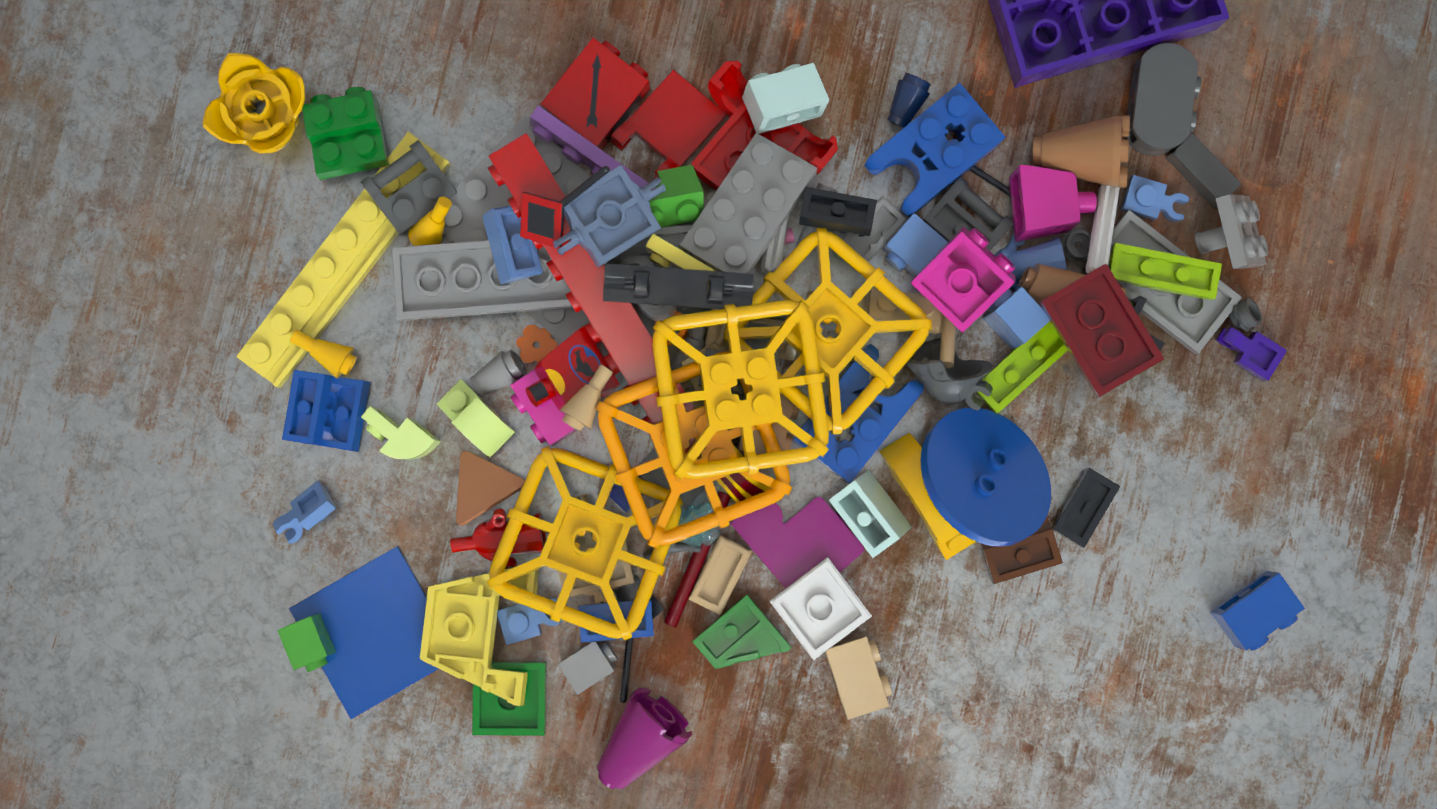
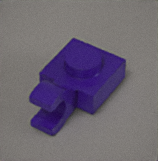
(1256, 353)

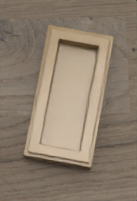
(720, 574)

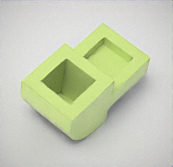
(475, 418)
(405, 440)

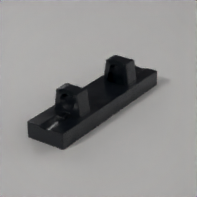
(676, 286)

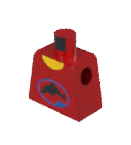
(569, 370)

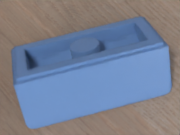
(513, 255)

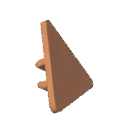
(482, 486)

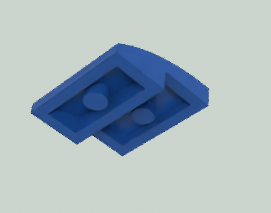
(326, 410)

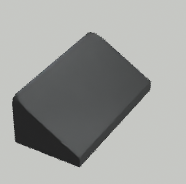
(1203, 170)

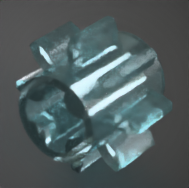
(693, 512)

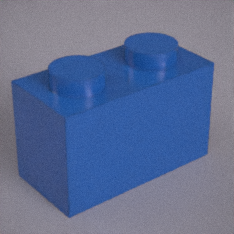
(1258, 611)

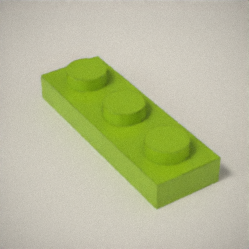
(1165, 271)
(1022, 367)

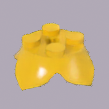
(244, 83)

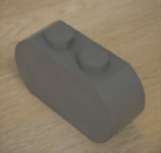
(1162, 99)

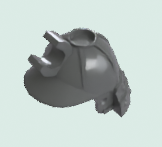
(954, 383)

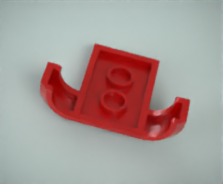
(732, 139)

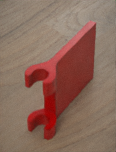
(671, 122)

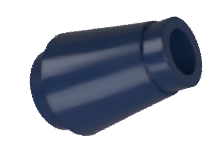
(908, 98)

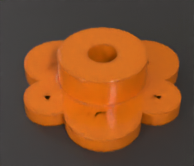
(526, 343)

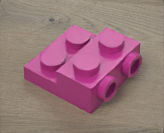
(965, 278)

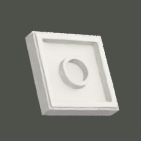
(820, 608)

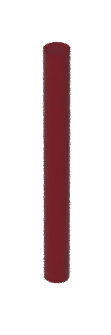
(690, 576)

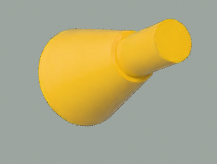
(431, 227)
(332, 356)

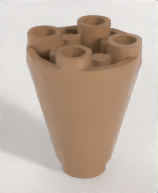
(1088, 150)

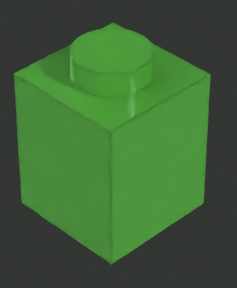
(307, 643)

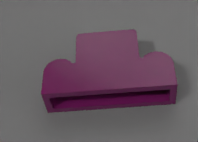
(801, 541)

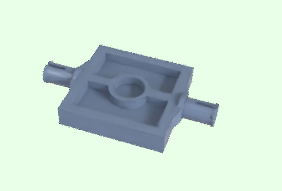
(610, 216)

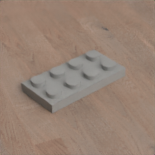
(748, 207)
(1183, 317)

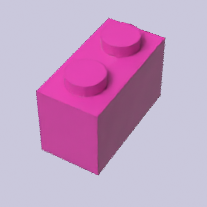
(547, 417)

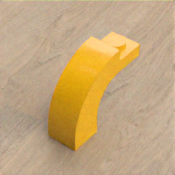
(905, 466)

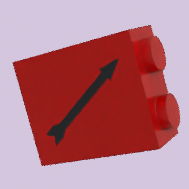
(597, 92)

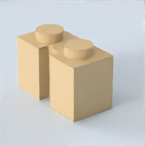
(857, 676)

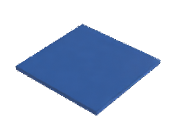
(375, 630)

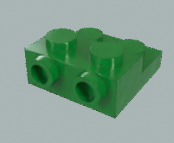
(345, 133)

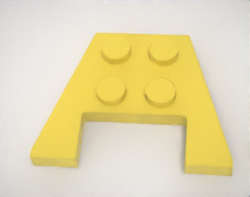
(462, 634)

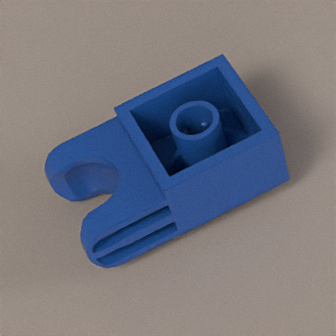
(930, 155)
(871, 428)

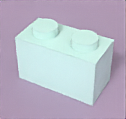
(785, 97)
(870, 514)

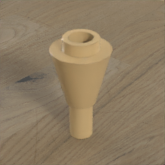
(581, 407)

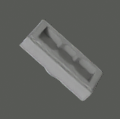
(885, 225)

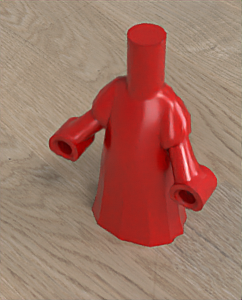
(489, 534)

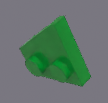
(740, 636)

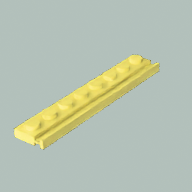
(329, 277)

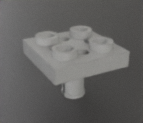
(1237, 233)

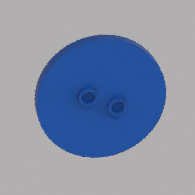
(985, 477)

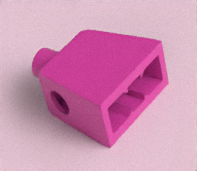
(1046, 202)

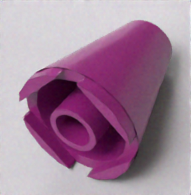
(642, 739)

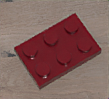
(1101, 330)

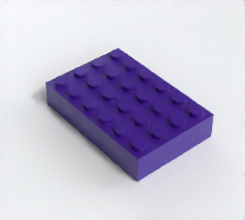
(1069, 35)

